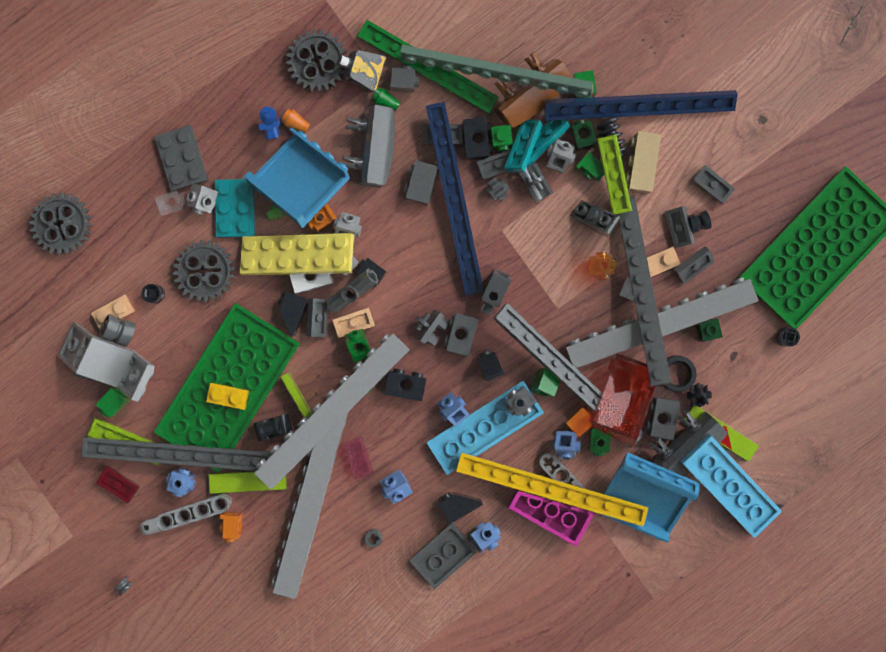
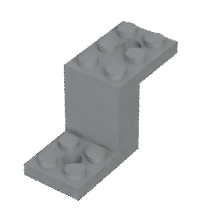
(106, 361)

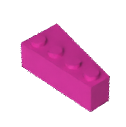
(556, 517)

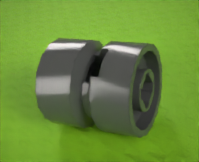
(119, 330)

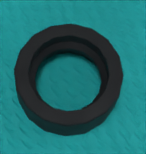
(691, 371)

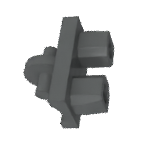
(536, 182)
(427, 326)

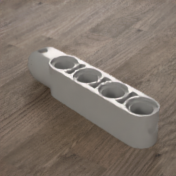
(157, 524)

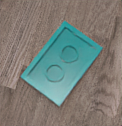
(234, 208)

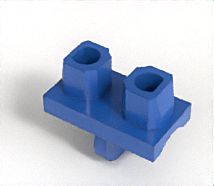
(269, 122)

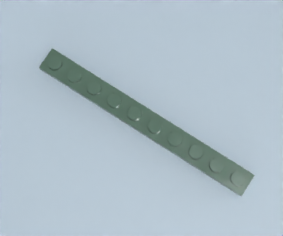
(502, 72)

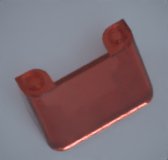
(624, 400)

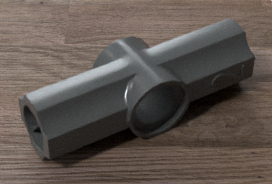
(359, 285)

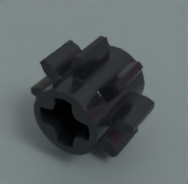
(699, 395)

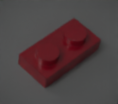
(117, 484)

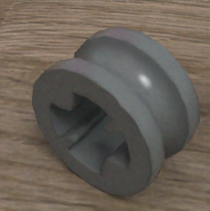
(378, 541)
(123, 586)

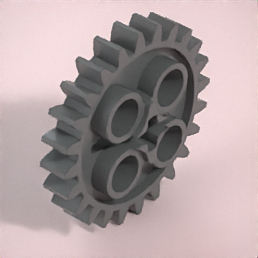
(302, 66)
(45, 228)
(203, 254)

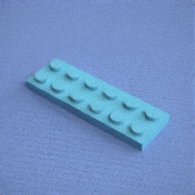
(480, 430)
(731, 485)

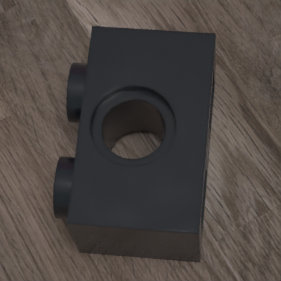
(477, 150)
(394, 388)

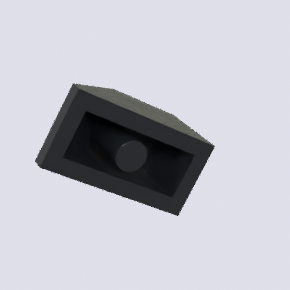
(292, 310)
(490, 365)
(458, 505)

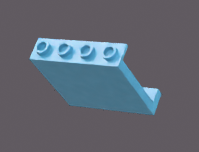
(299, 178)
(653, 487)

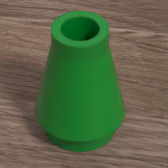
(384, 98)

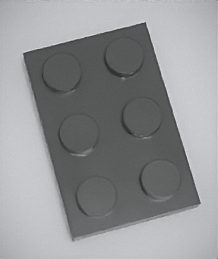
(181, 158)
(443, 555)

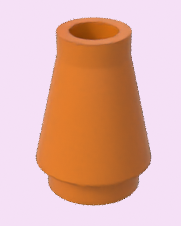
(294, 120)

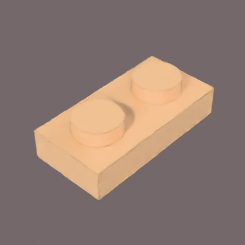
(662, 261)
(120, 307)
(353, 321)

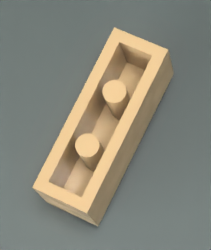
(643, 162)

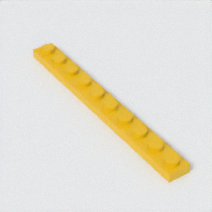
(552, 489)

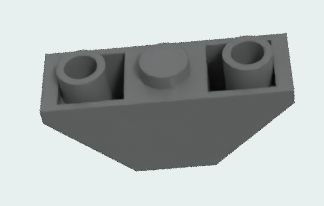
(595, 218)

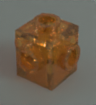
(595, 269)

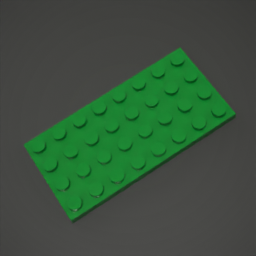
(818, 248)
(241, 355)

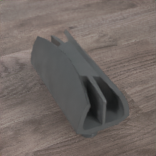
(377, 145)
(696, 430)

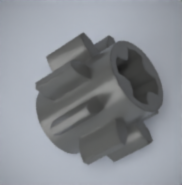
(498, 189)

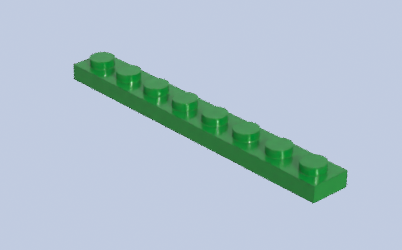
(448, 80)

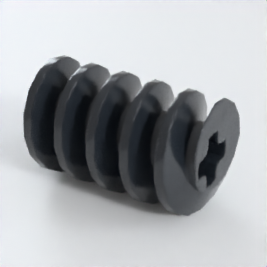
(610, 128)

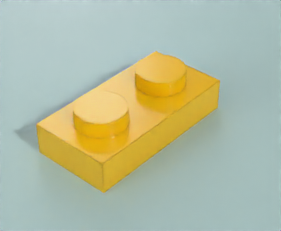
(227, 396)

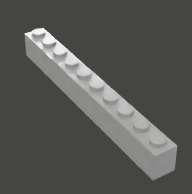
(671, 319)
(331, 411)
(307, 513)

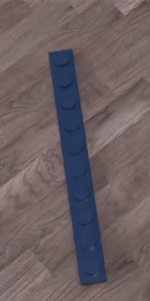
(640, 105)
(454, 198)

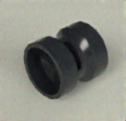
(700, 221)
(153, 293)
(785, 339)

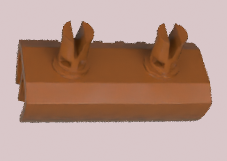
(528, 100)

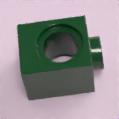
(580, 143)
(709, 330)

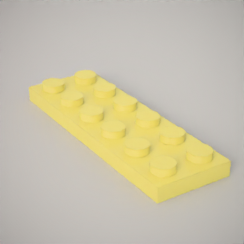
(297, 254)

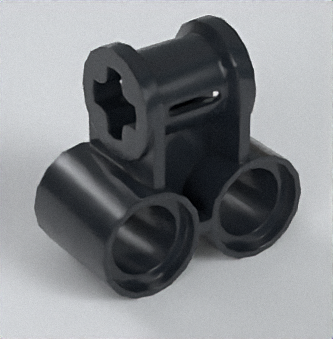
(273, 427)

